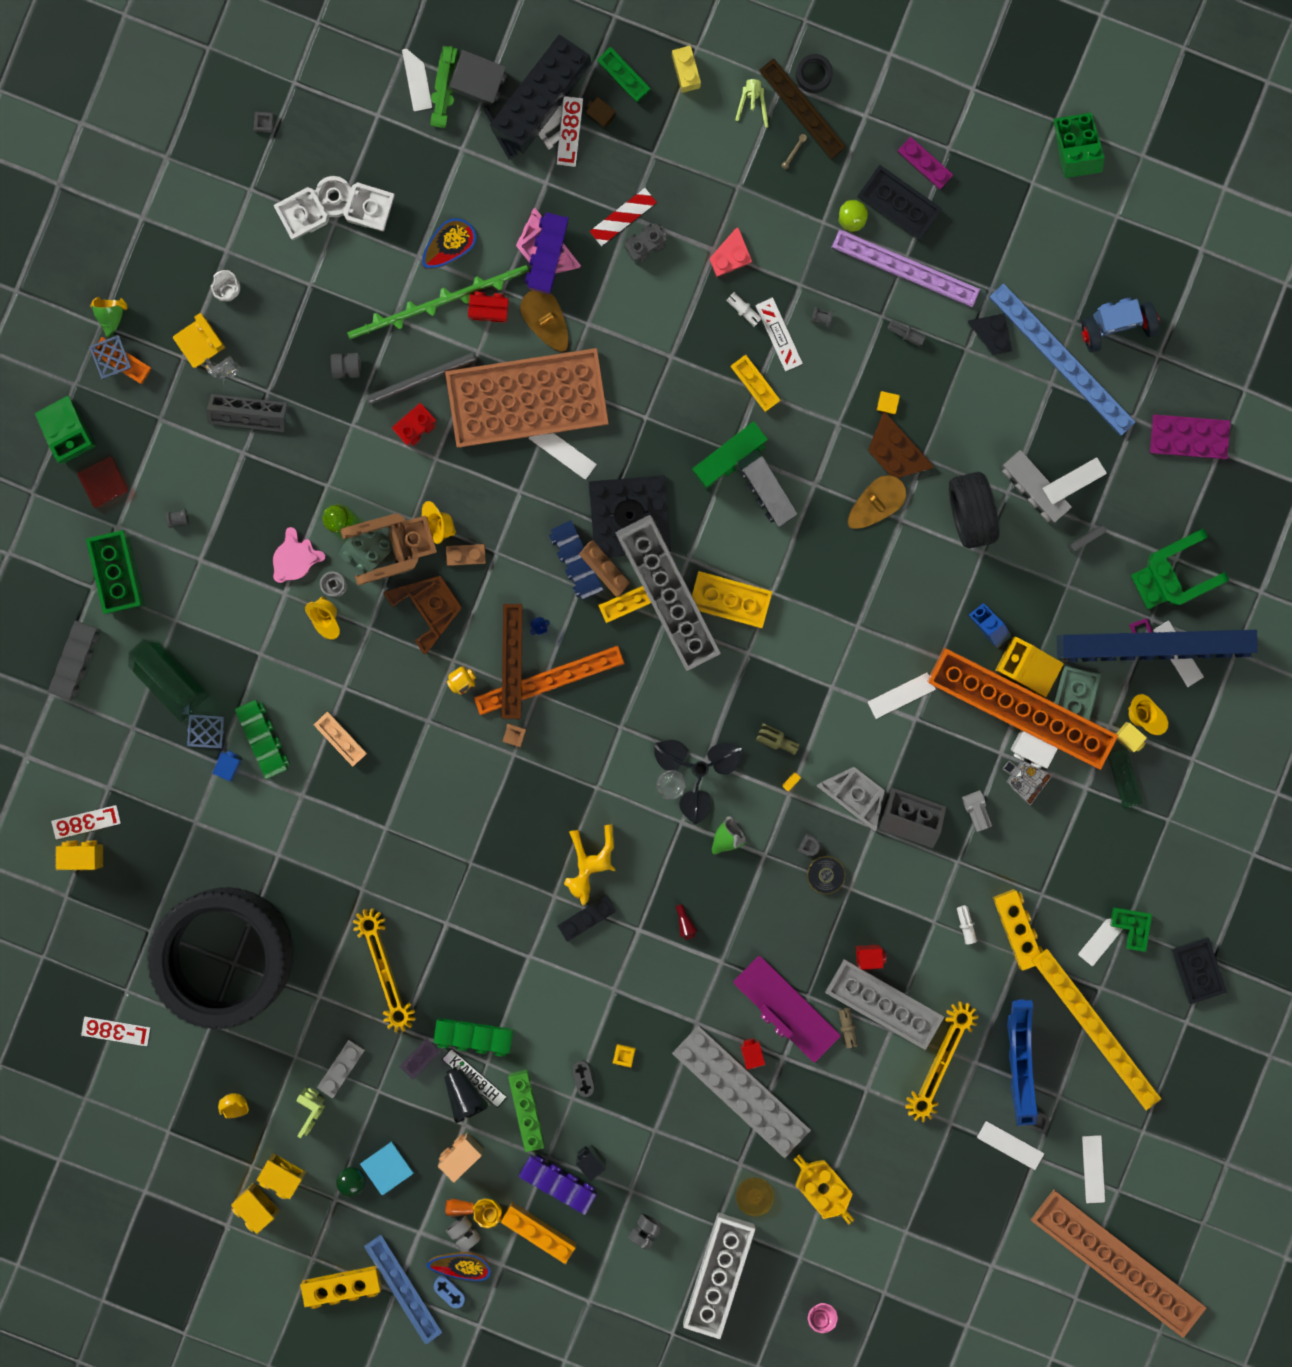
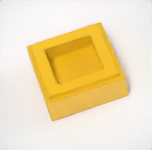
(888, 402)
(791, 781)
(624, 1055)

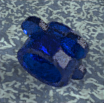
(539, 626)

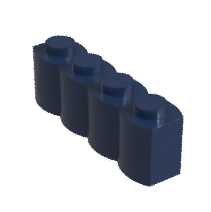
(570, 546)

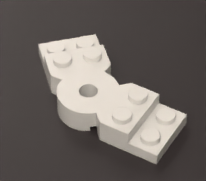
(312, 208)

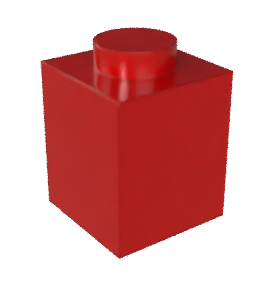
(752, 1053)

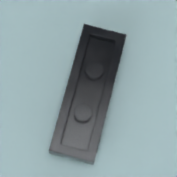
(586, 918)

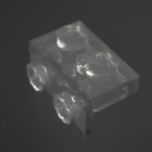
(226, 368)

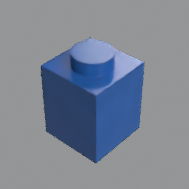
(227, 765)

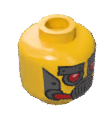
(461, 680)

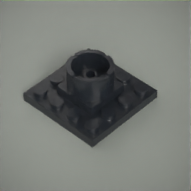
(615, 498)

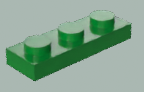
(623, 74)

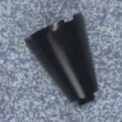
(463, 1095)

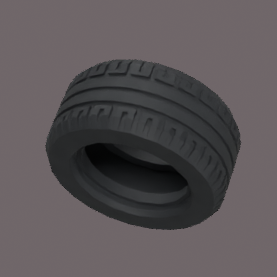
(974, 510)

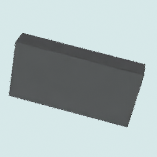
(1087, 538)

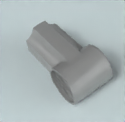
(975, 806)

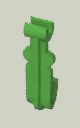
(442, 98)

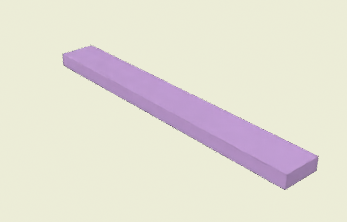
(905, 268)

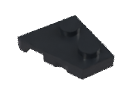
(993, 333)

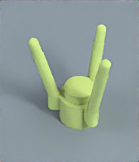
(753, 90)

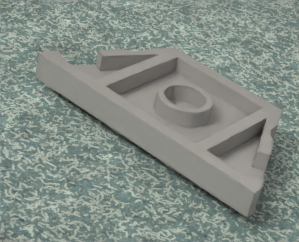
(856, 794)

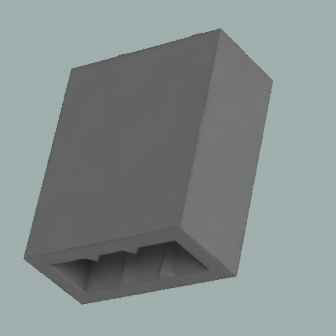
(477, 78)

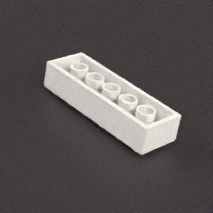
(719, 1275)

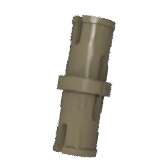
(848, 1028)

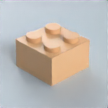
(460, 1156)

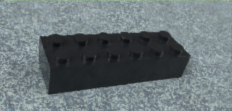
(541, 93)

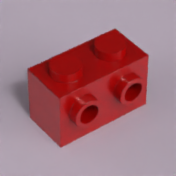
(414, 425)

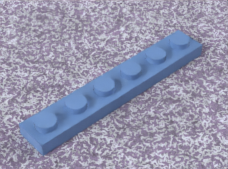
(403, 1289)

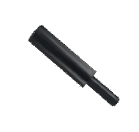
(508, 149)

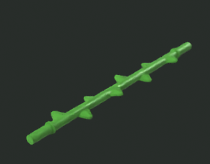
(430, 307)

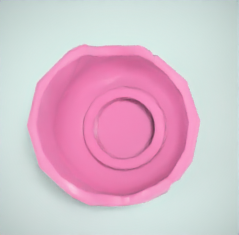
(822, 1318)

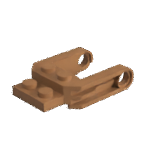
(408, 539)

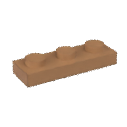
(604, 568)

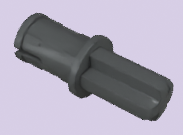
(907, 333)

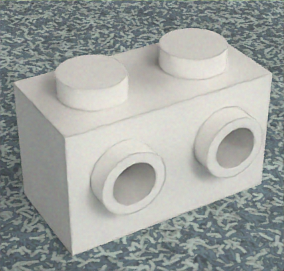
(1033, 749)

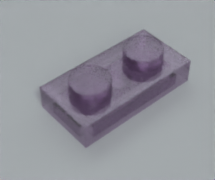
(419, 1058)

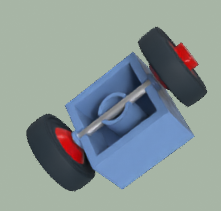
(1119, 317)

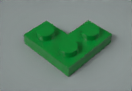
(1137, 924)

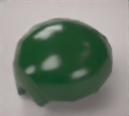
(350, 1182)

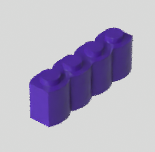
(548, 252)
(558, 1184)

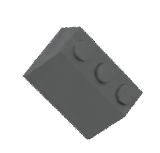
(912, 818)

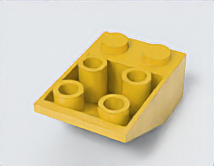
(1029, 666)

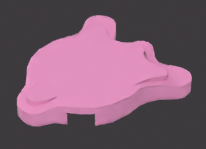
(293, 558)

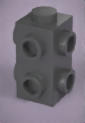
(649, 240)

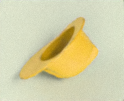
(439, 522)
(323, 617)
(1148, 715)

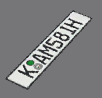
(486, 1088)

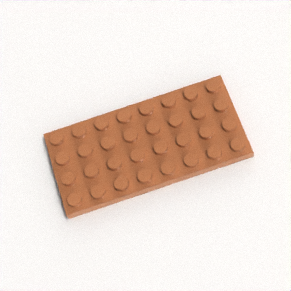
(526, 398)

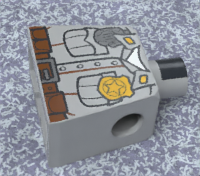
(1026, 780)

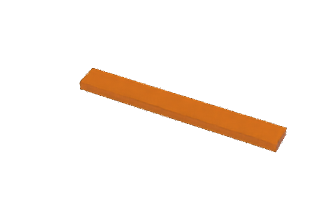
(555, 678)

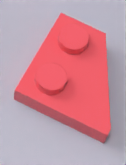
(730, 254)

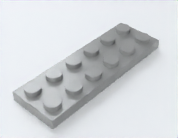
(884, 1004)

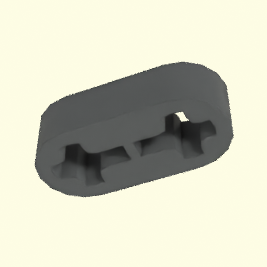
(587, 1076)

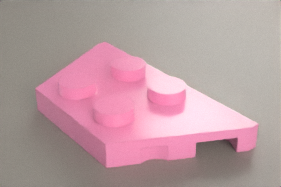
(526, 244)

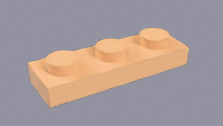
(340, 739)

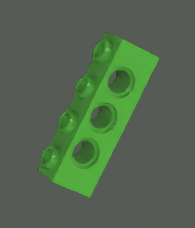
(526, 1110)

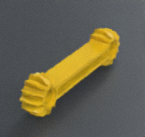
(384, 970)
(941, 1062)

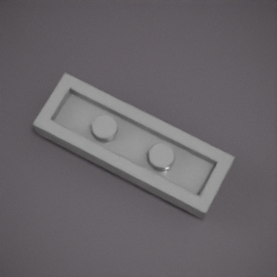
(341, 1068)

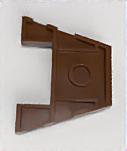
(434, 603)

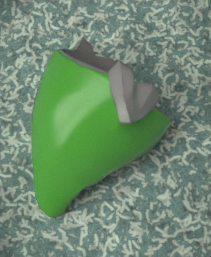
(728, 836)

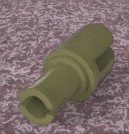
(776, 739)

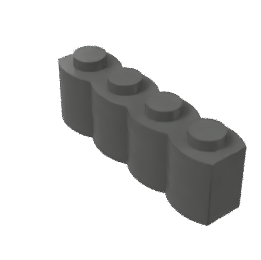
(74, 660)

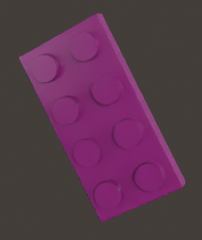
(1189, 437)

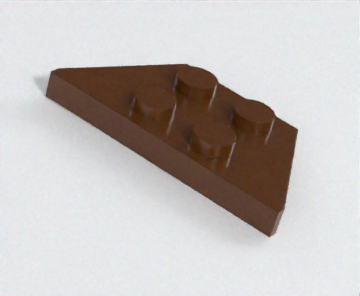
(896, 451)

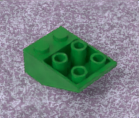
(1078, 145)
(64, 430)

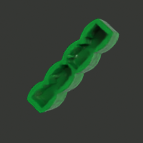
(261, 738)
(474, 1036)

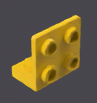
(199, 341)

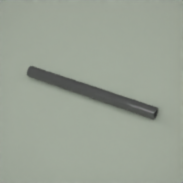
(420, 379)

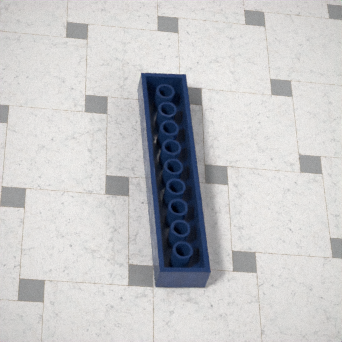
(1159, 644)

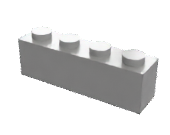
(1030, 482)

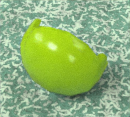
(853, 215)

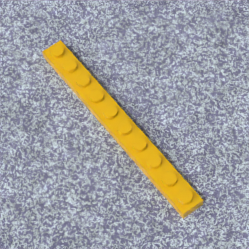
(1096, 1029)

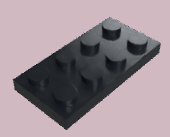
(899, 202)

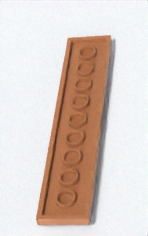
(1118, 1263)

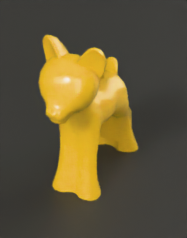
(590, 864)

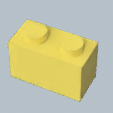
(686, 69)

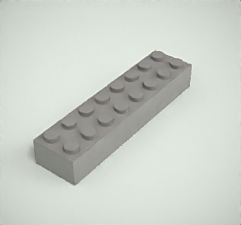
(668, 592)

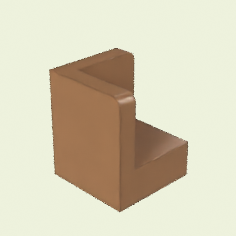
(514, 735)

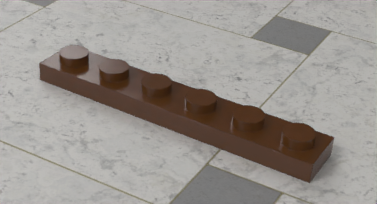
(512, 661)

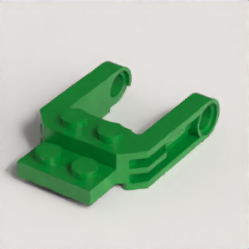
(1159, 581)

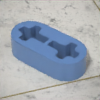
(453, 1288)

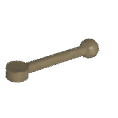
(802, 138)

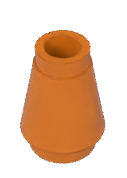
(458, 1208)

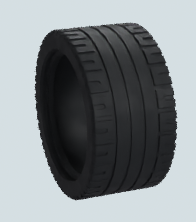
(174, 988)

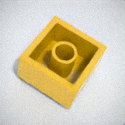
(79, 856)
(281, 1176)
(254, 1208)

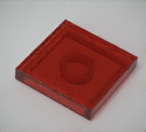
(103, 482)

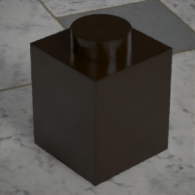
(600, 113)

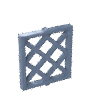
(97, 361)
(219, 732)

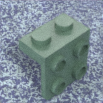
(366, 551)

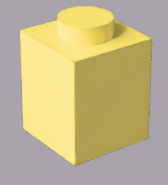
(1131, 737)

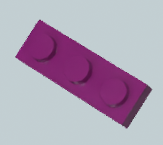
(925, 163)

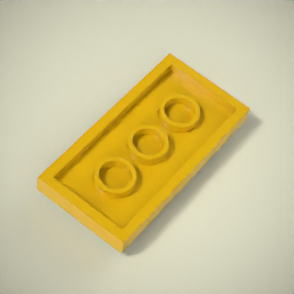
(731, 599)

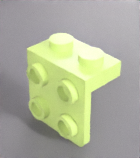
(310, 1099)

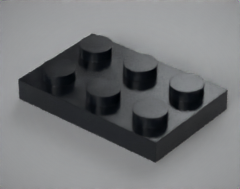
(1198, 970)

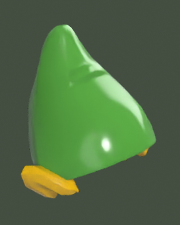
(108, 313)

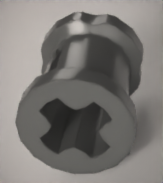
(821, 316)
(177, 518)

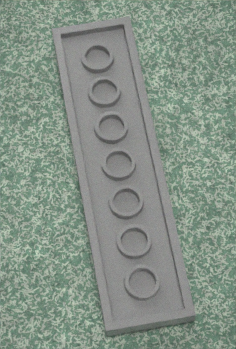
(741, 1091)

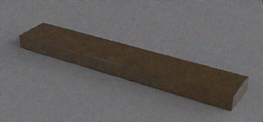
(802, 109)

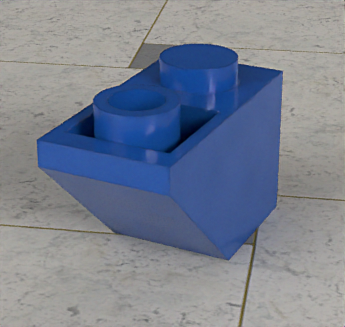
(990, 625)

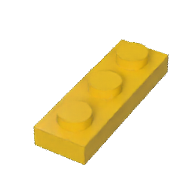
(755, 383)
(624, 604)

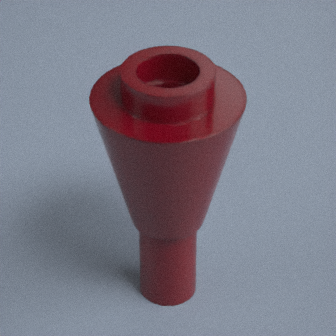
(686, 926)

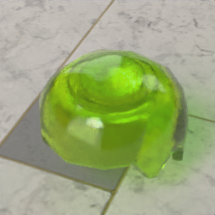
(337, 517)

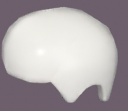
(225, 285)

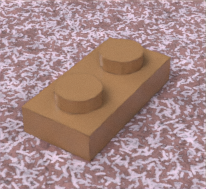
(465, 554)

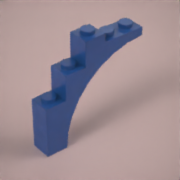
(1020, 1059)

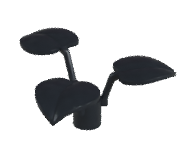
(723, 758)

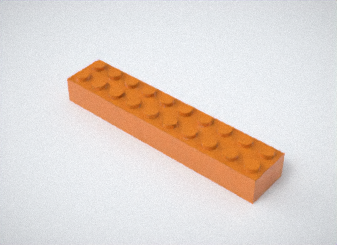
(1022, 708)

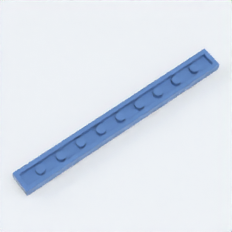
(1062, 359)

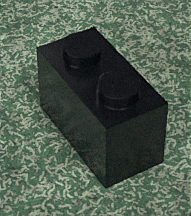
(590, 1162)

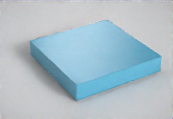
(387, 1168)

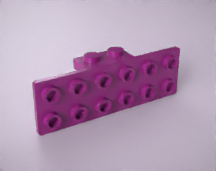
(786, 1009)

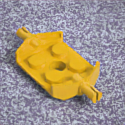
(832, 1202)

